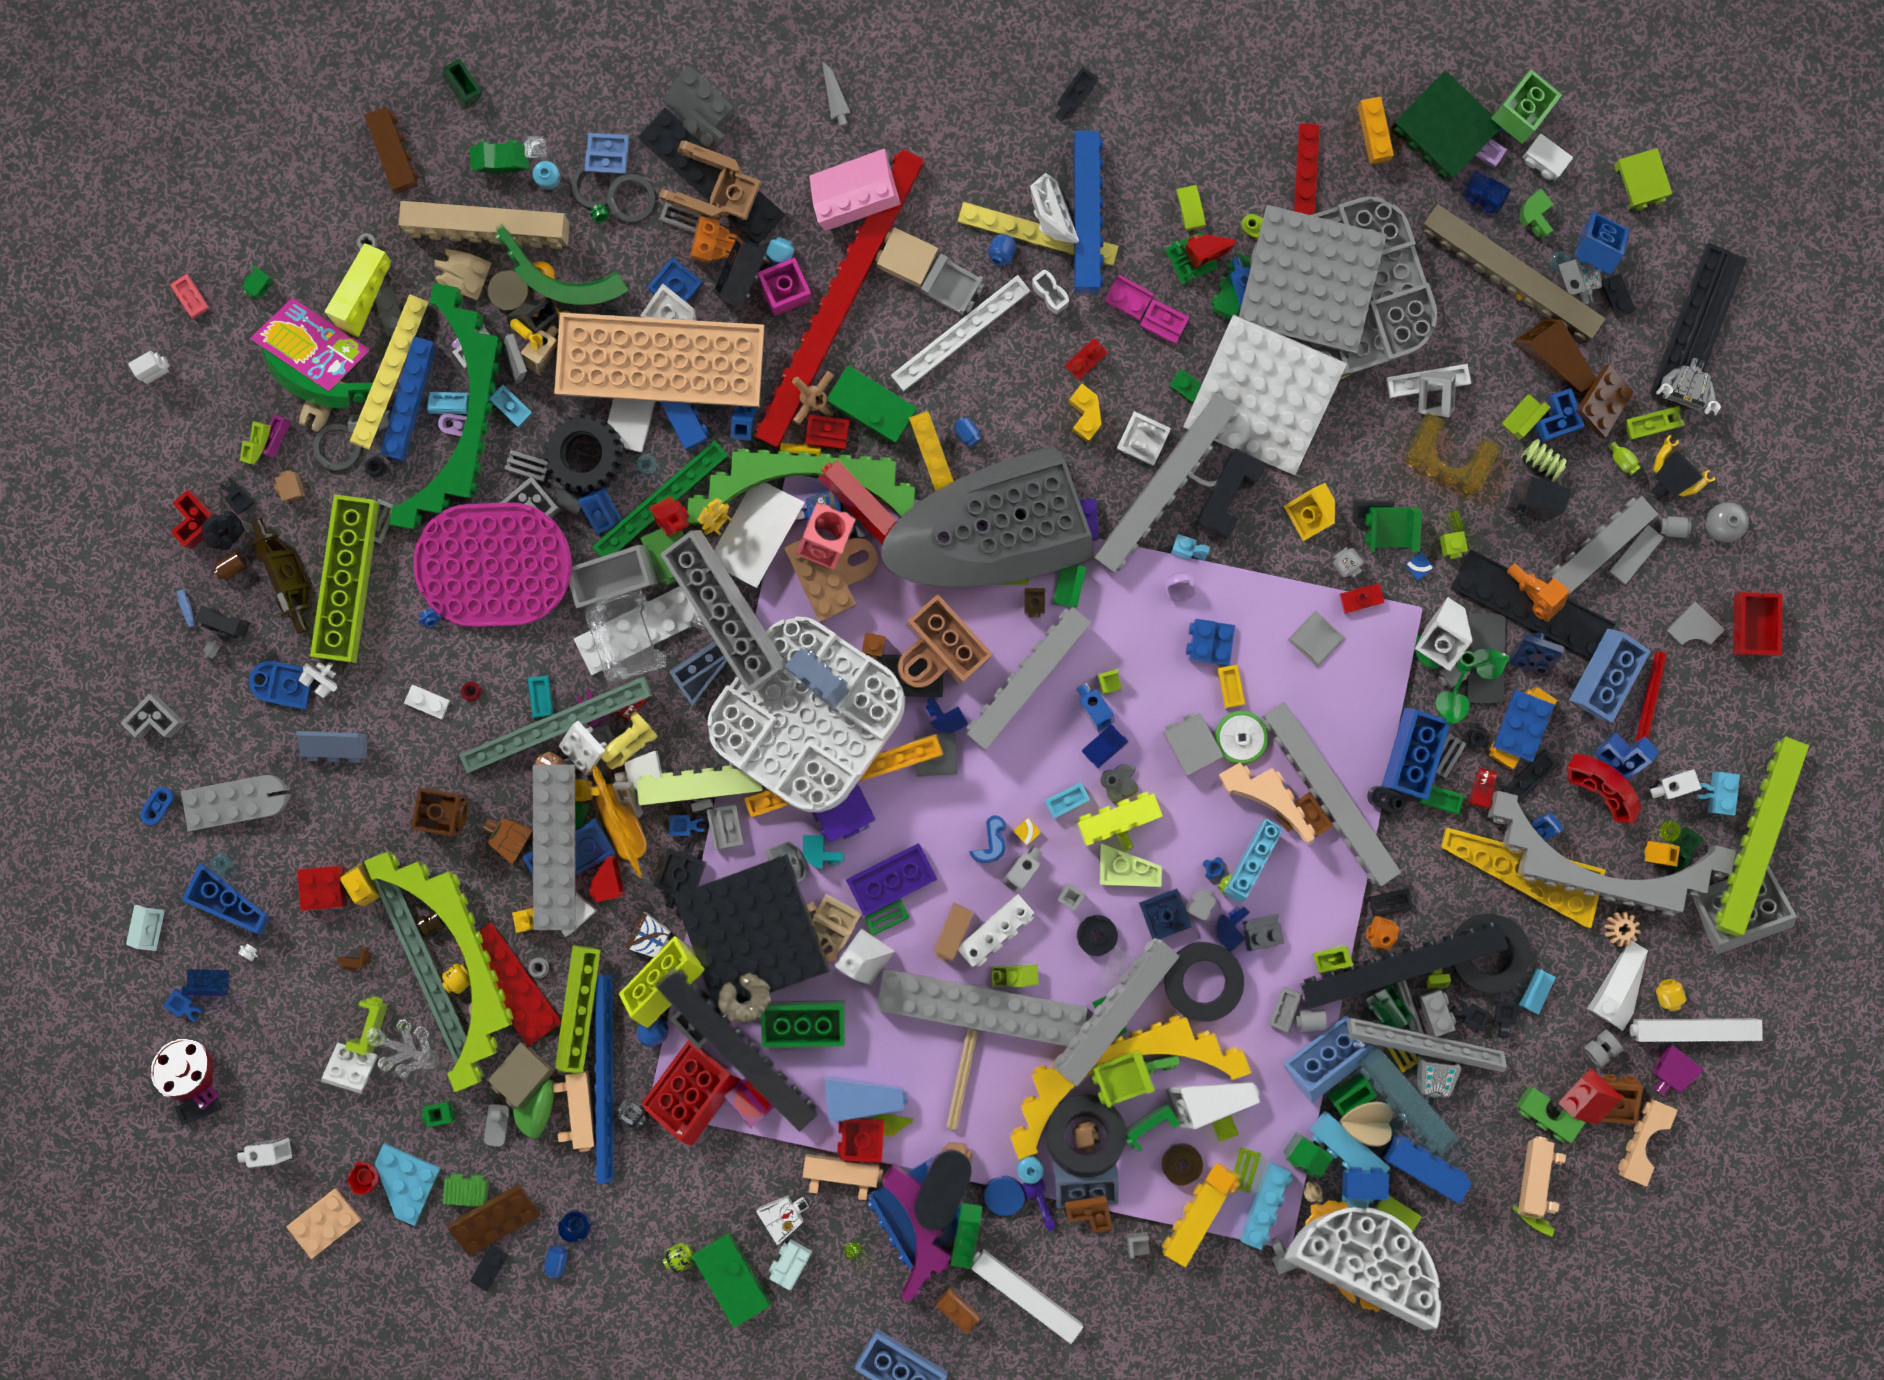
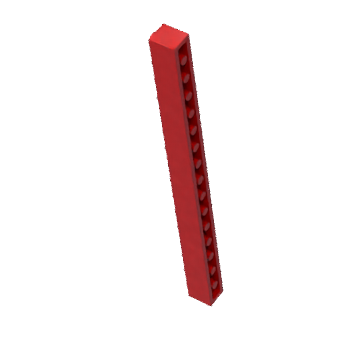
(835, 305)

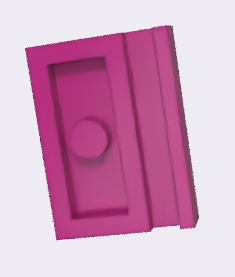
(1128, 297)
(1164, 321)

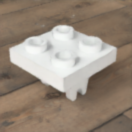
(1143, 438)
(582, 747)
(348, 1069)

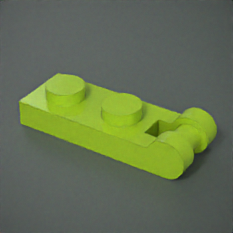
(1654, 423)

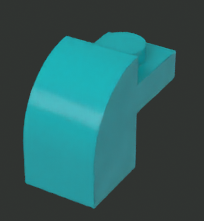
(814, 852)

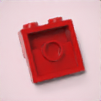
(861, 1139)

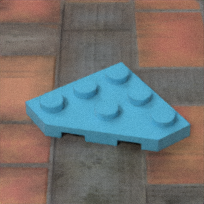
(406, 1181)

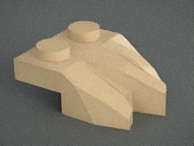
(464, 272)
(834, 922)

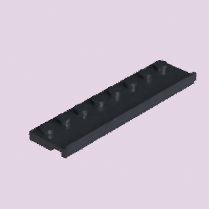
(1701, 312)
(1494, 588)

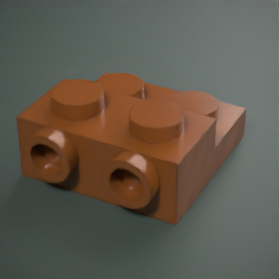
(1628, 1107)

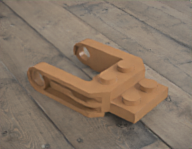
(731, 195)

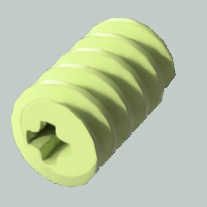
(1544, 459)

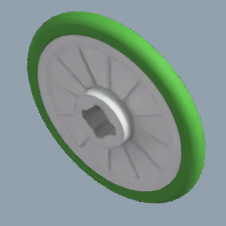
(1255, 735)

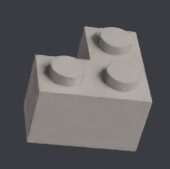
(534, 495)
(153, 713)

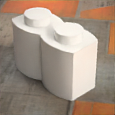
(1046, 288)
(149, 367)

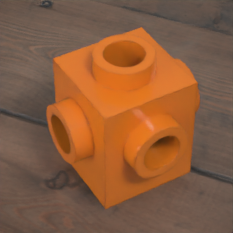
(1382, 933)

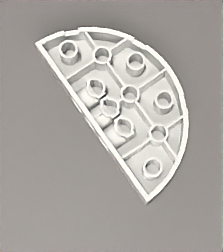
(1372, 1259)

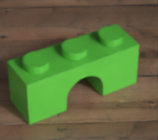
(1534, 1105)

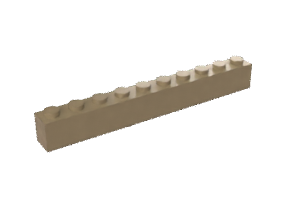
(1512, 273)

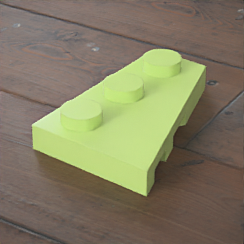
(1127, 870)

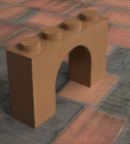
(952, 932)

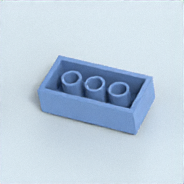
(1610, 675)
(891, 1360)

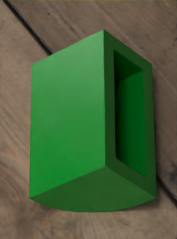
(1351, 1094)

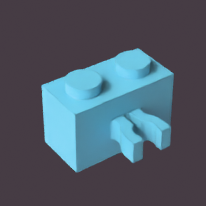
(1722, 793)

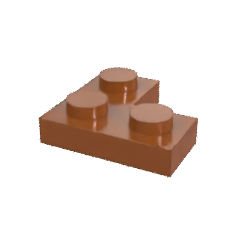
(1313, 815)
(1094, 1209)

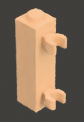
(580, 1111)
(841, 1171)
(1536, 1178)

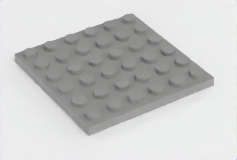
(1312, 278)

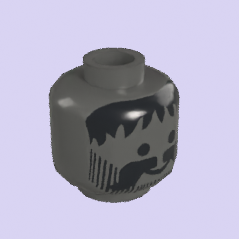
(632, 1112)

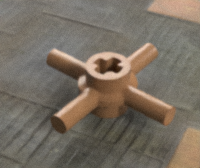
(813, 397)

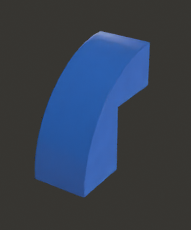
(742, 422)

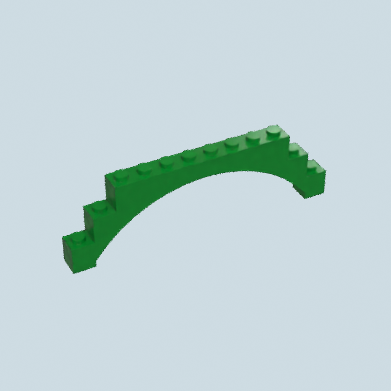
(482, 363)

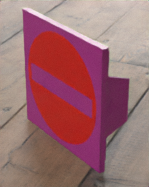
(748, 1102)

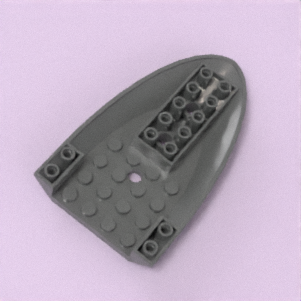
(1010, 548)

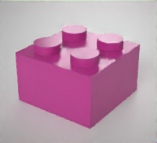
(784, 287)

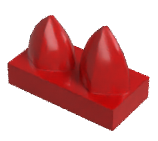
(1086, 359)

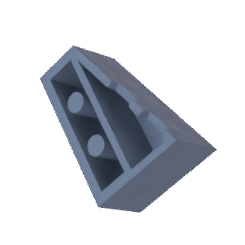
(698, 671)
(818, 677)

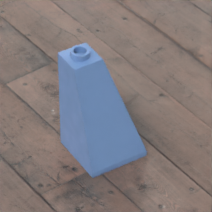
(860, 1098)

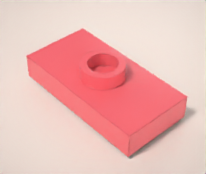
(190, 296)

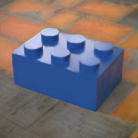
(1601, 243)

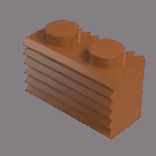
(958, 1310)

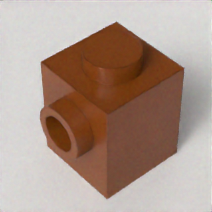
(873, 645)

